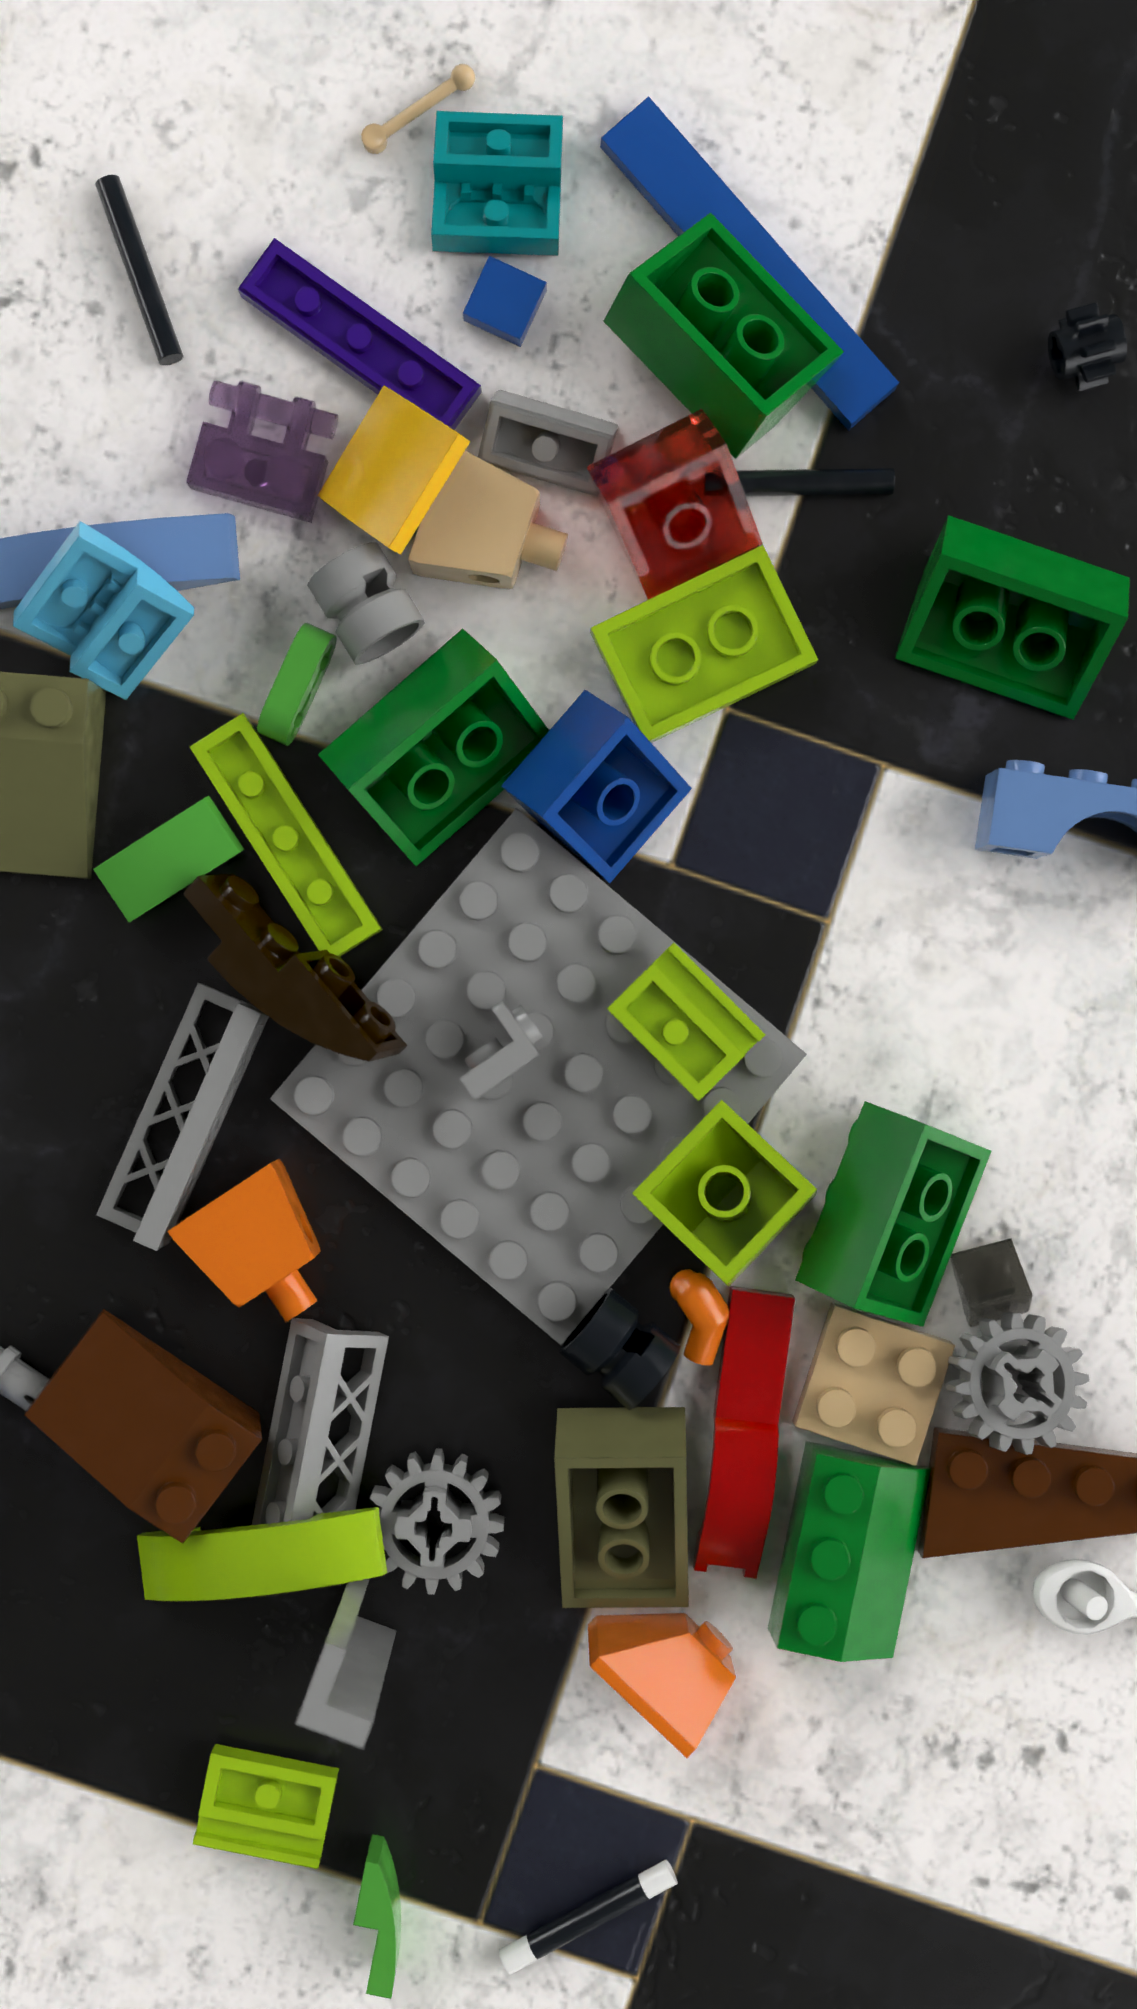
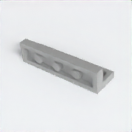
(200, 1126)
(305, 1404)
(348, 1673)

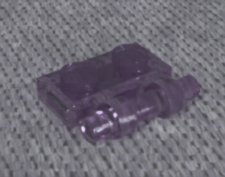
(259, 470)

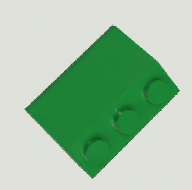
(721, 333)
(1014, 617)
(437, 746)
(892, 1215)
(847, 1554)

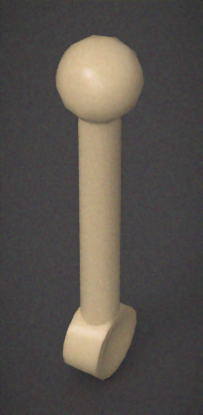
(375, 136)

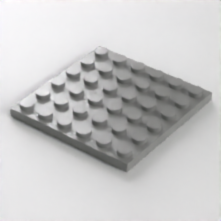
(546, 1163)

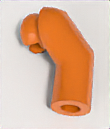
(705, 1311)

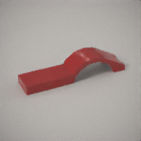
(745, 1430)

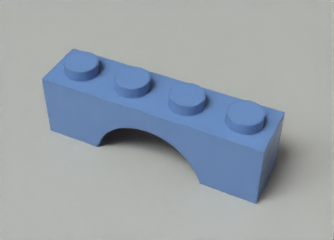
(1032, 811)

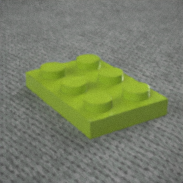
(704, 645)

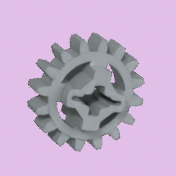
(1044, 1374)
(460, 1520)

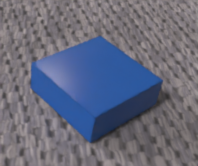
(504, 301)

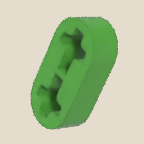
(296, 684)

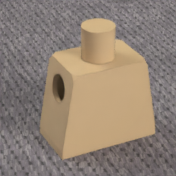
(483, 529)

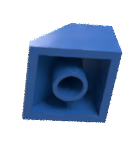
(597, 785)

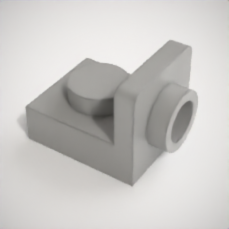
(494, 1062)

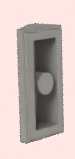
(544, 441)

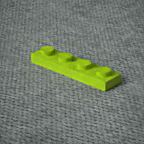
(285, 837)

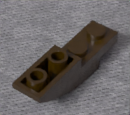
(301, 992)

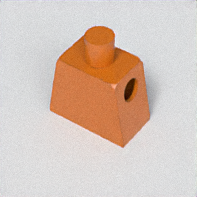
(254, 1241)

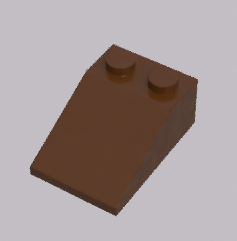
(146, 1425)

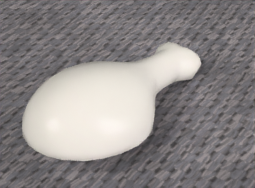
(1083, 1597)

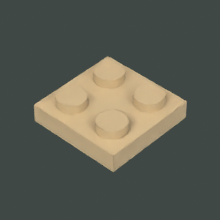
(873, 1384)

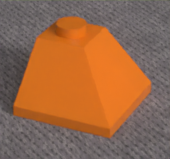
(664, 1670)

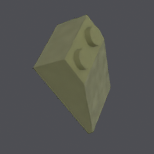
(49, 773)
(622, 1507)

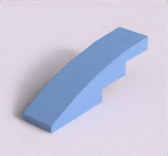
(180, 549)

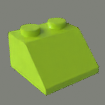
(725, 1193)

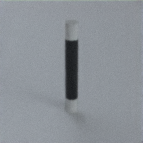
(587, 1916)

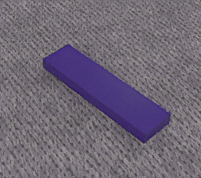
(355, 335)

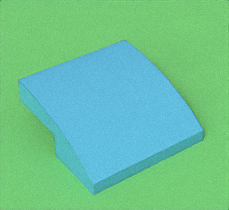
(103, 611)

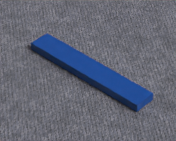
(688, 189)

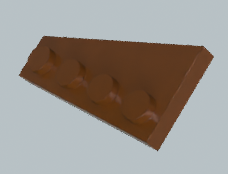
(1014, 1499)

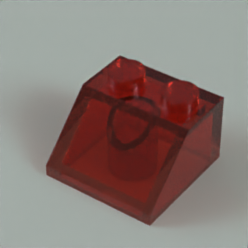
(662, 508)

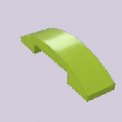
(263, 1557)

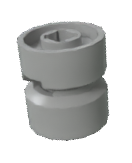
(362, 596)

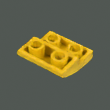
(393, 469)

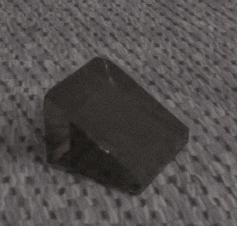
(991, 1281)

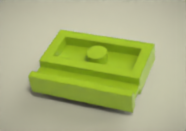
(686, 1021)
(265, 1806)

